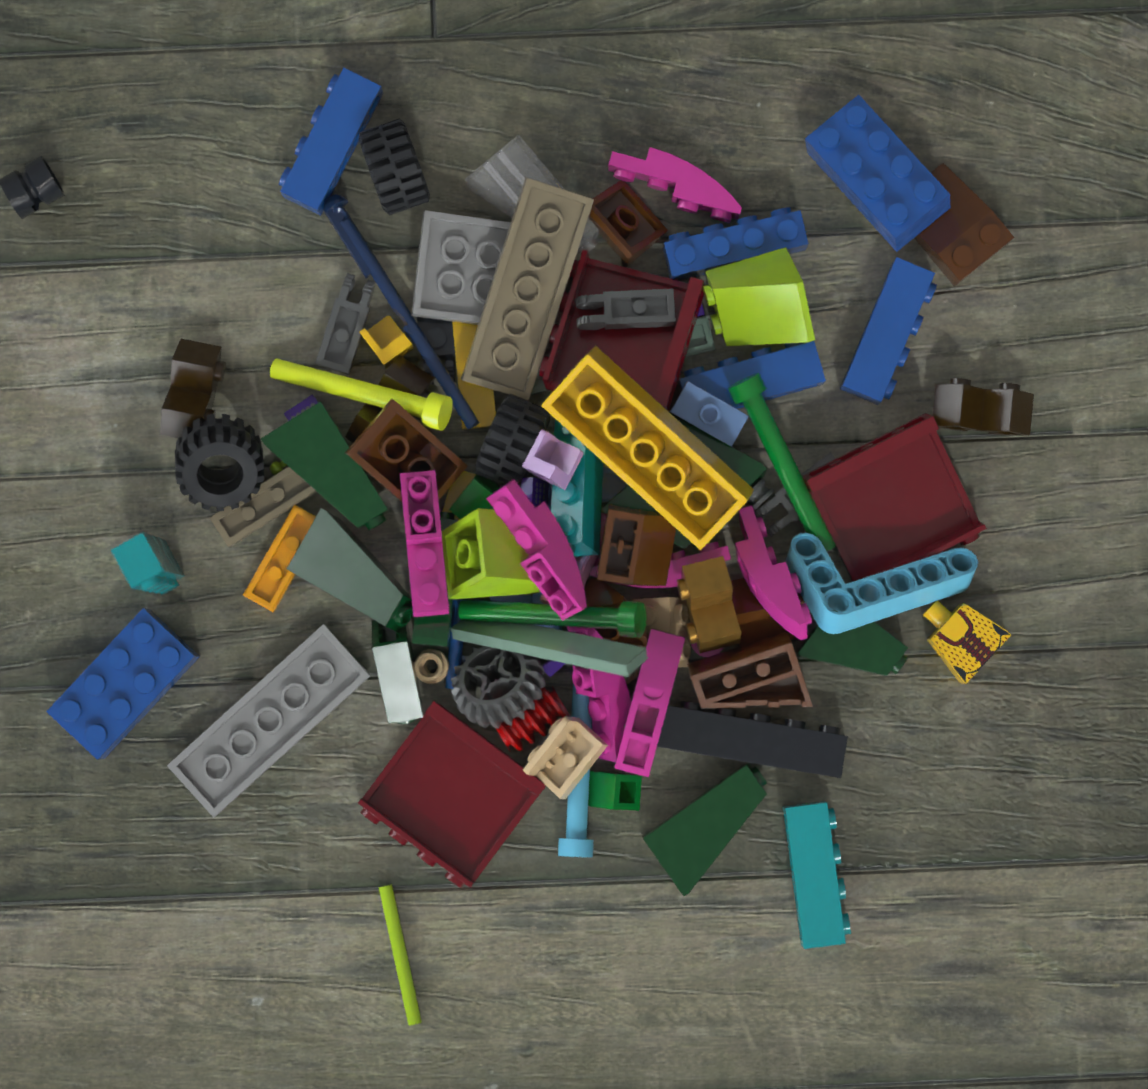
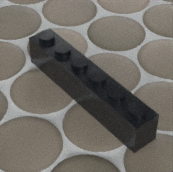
(754, 739)

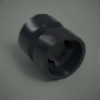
(31, 187)

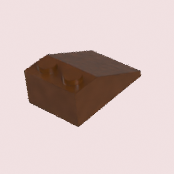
(965, 233)
(399, 445)

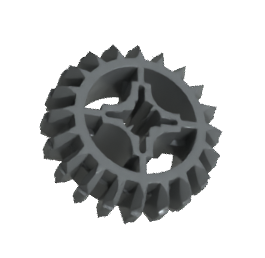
(502, 692)

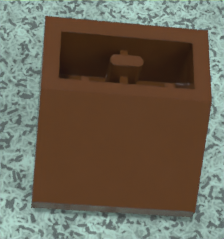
(635, 547)

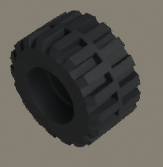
(394, 166)
(214, 438)
(511, 440)

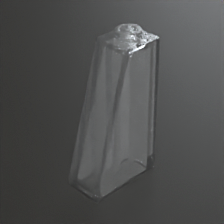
(503, 176)

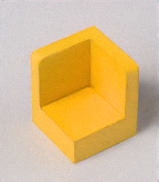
(387, 341)

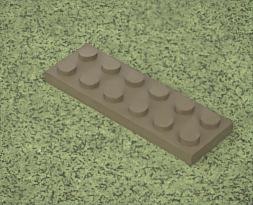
(527, 288)

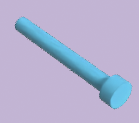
(576, 839)

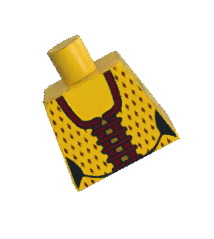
(963, 638)

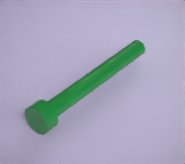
(750, 394)
(628, 618)

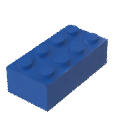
(878, 173)
(123, 684)

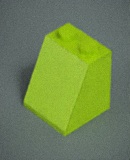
(759, 301)
(484, 558)

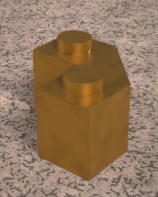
(709, 605)

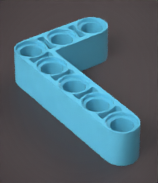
(947, 576)

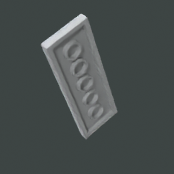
(269, 720)

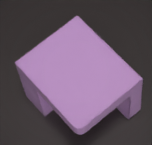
(552, 460)

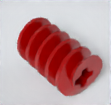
(545, 712)

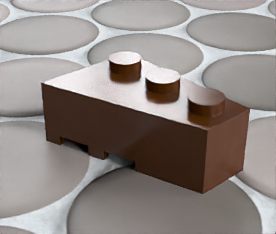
(751, 675)

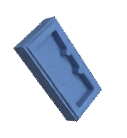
(709, 413)

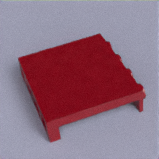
(647, 355)
(893, 500)
(451, 795)

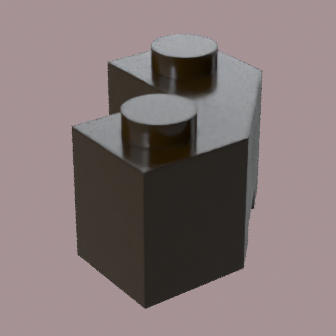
(400, 376)
(193, 386)
(993, 411)

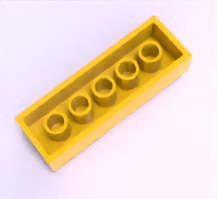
(648, 448)

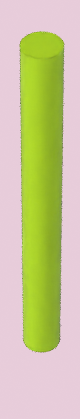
(400, 954)

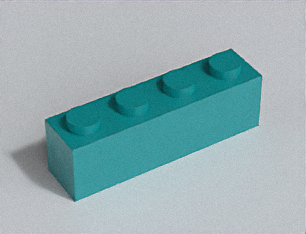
(580, 504)
(148, 564)
(815, 875)

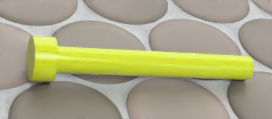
(433, 410)

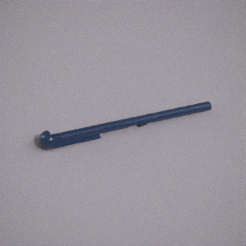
(368, 264)

